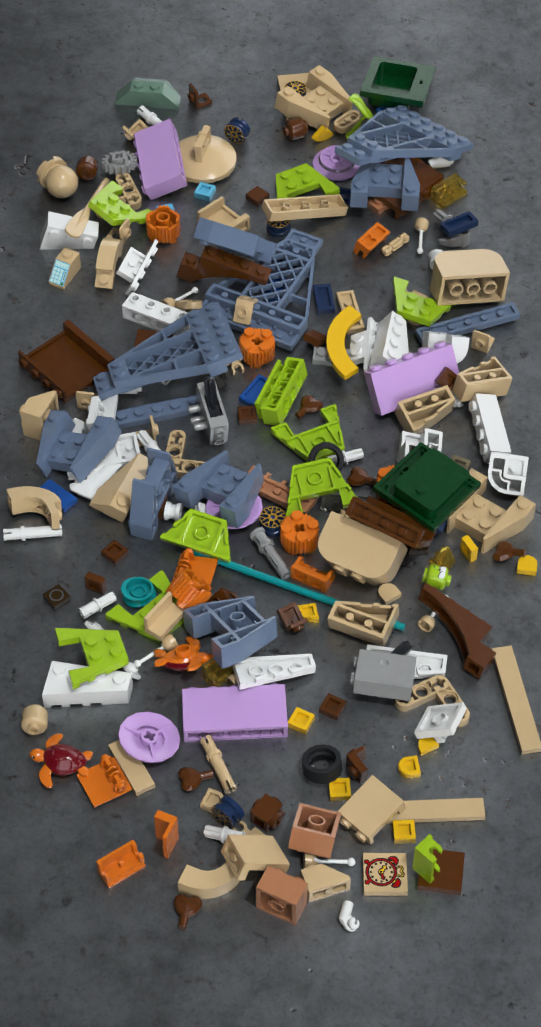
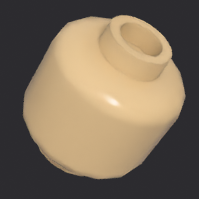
(34, 718)

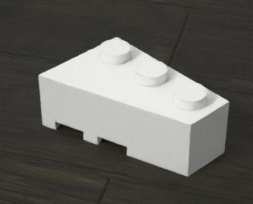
(54, 235)

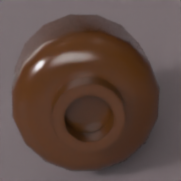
(295, 129)
(87, 168)

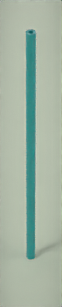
(284, 584)

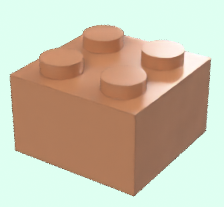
(314, 830)
(281, 895)

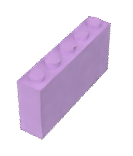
(159, 159)
(408, 376)
(234, 713)

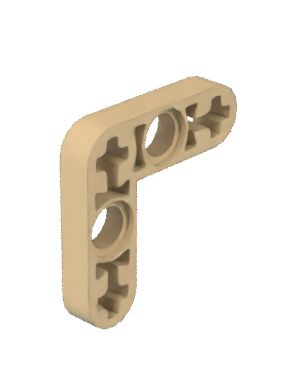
(128, 197)
(180, 447)
(439, 693)

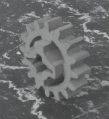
(119, 162)

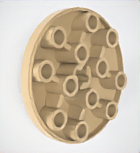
(207, 157)

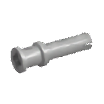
(266, 547)

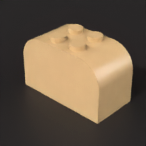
(469, 277)
(360, 550)

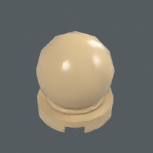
(57, 178)

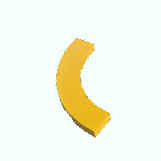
(336, 342)

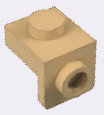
(137, 126)

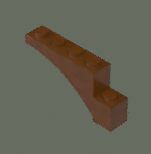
(220, 263)
(466, 628)

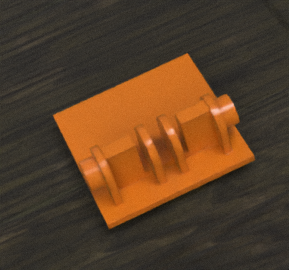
(202, 566)
(104, 781)

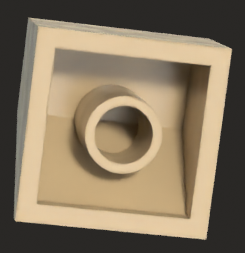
(35, 413)

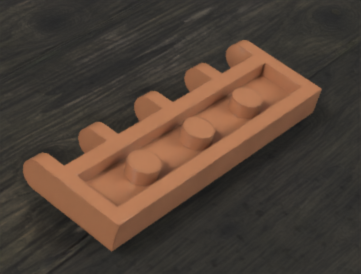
(279, 493)

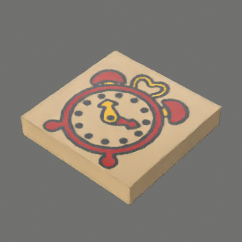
(385, 874)

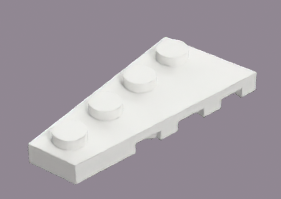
(426, 663)
(269, 669)

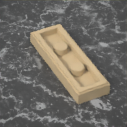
(345, 299)
(133, 769)

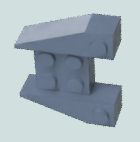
(386, 181)
(234, 240)
(73, 451)
(222, 484)
(150, 493)
(237, 623)

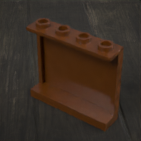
(426, 176)
(66, 362)
(390, 521)

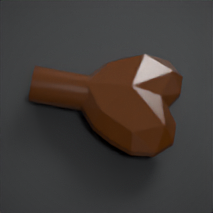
(308, 405)
(359, 477)
(506, 551)
(192, 778)
(186, 907)

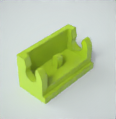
(424, 860)

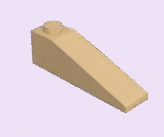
(115, 494)

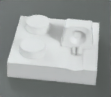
(440, 721)

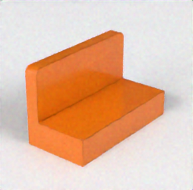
(166, 830)

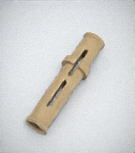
(215, 757)

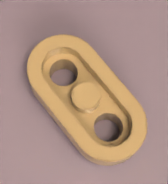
(347, 121)
(188, 304)

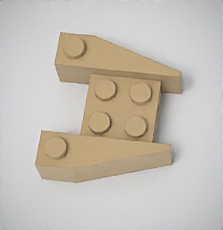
(320, 104)
(489, 521)

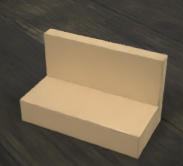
(163, 617)

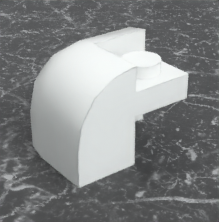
(459, 342)
(410, 440)
(508, 472)

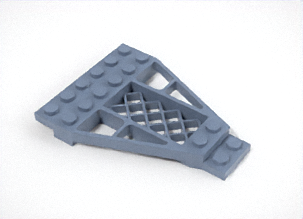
(401, 135)
(287, 327)
(208, 340)

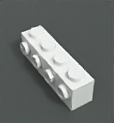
(151, 313)
(488, 425)

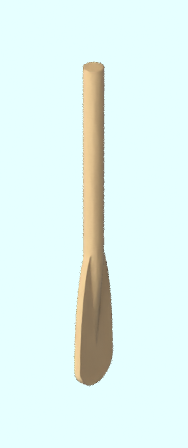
(78, 223)

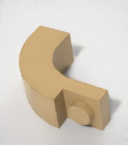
(106, 262)
(35, 500)
(207, 883)

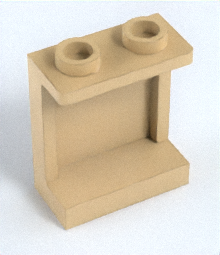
(220, 213)
(370, 809)
(252, 853)

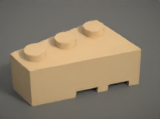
(486, 378)
(424, 409)
(364, 621)

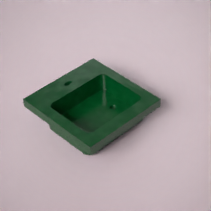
(397, 83)
(427, 486)

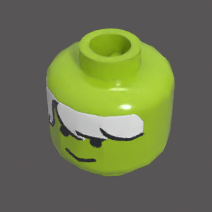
(437, 576)

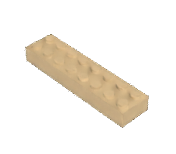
(304, 207)

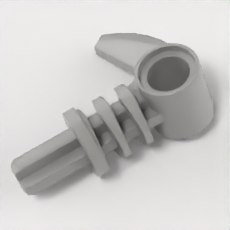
(460, 240)

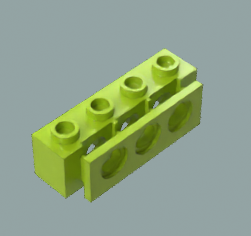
(280, 390)

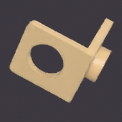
(124, 231)
(244, 309)
(481, 341)
(84, 399)
(153, 431)

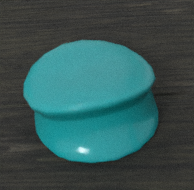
(137, 591)

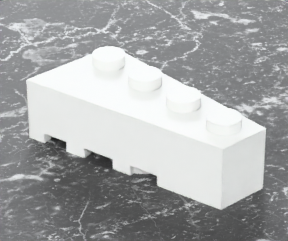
(390, 339)
(105, 689)

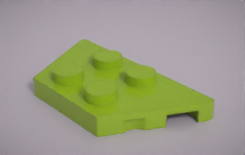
(201, 534)

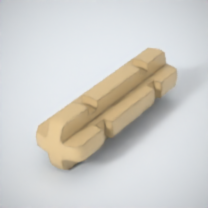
(395, 244)

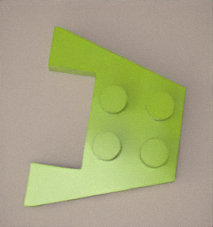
(302, 180)
(114, 210)
(415, 307)
(305, 441)
(315, 480)
(136, 621)
(101, 650)

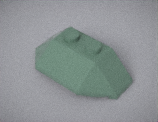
(149, 93)

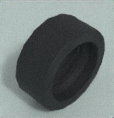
(328, 445)
(321, 752)

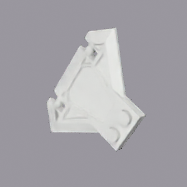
(123, 452)

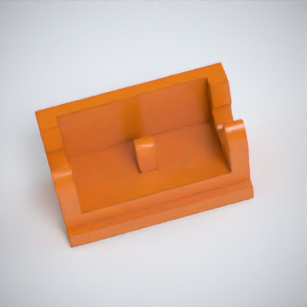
(371, 239)
(311, 576)
(120, 864)

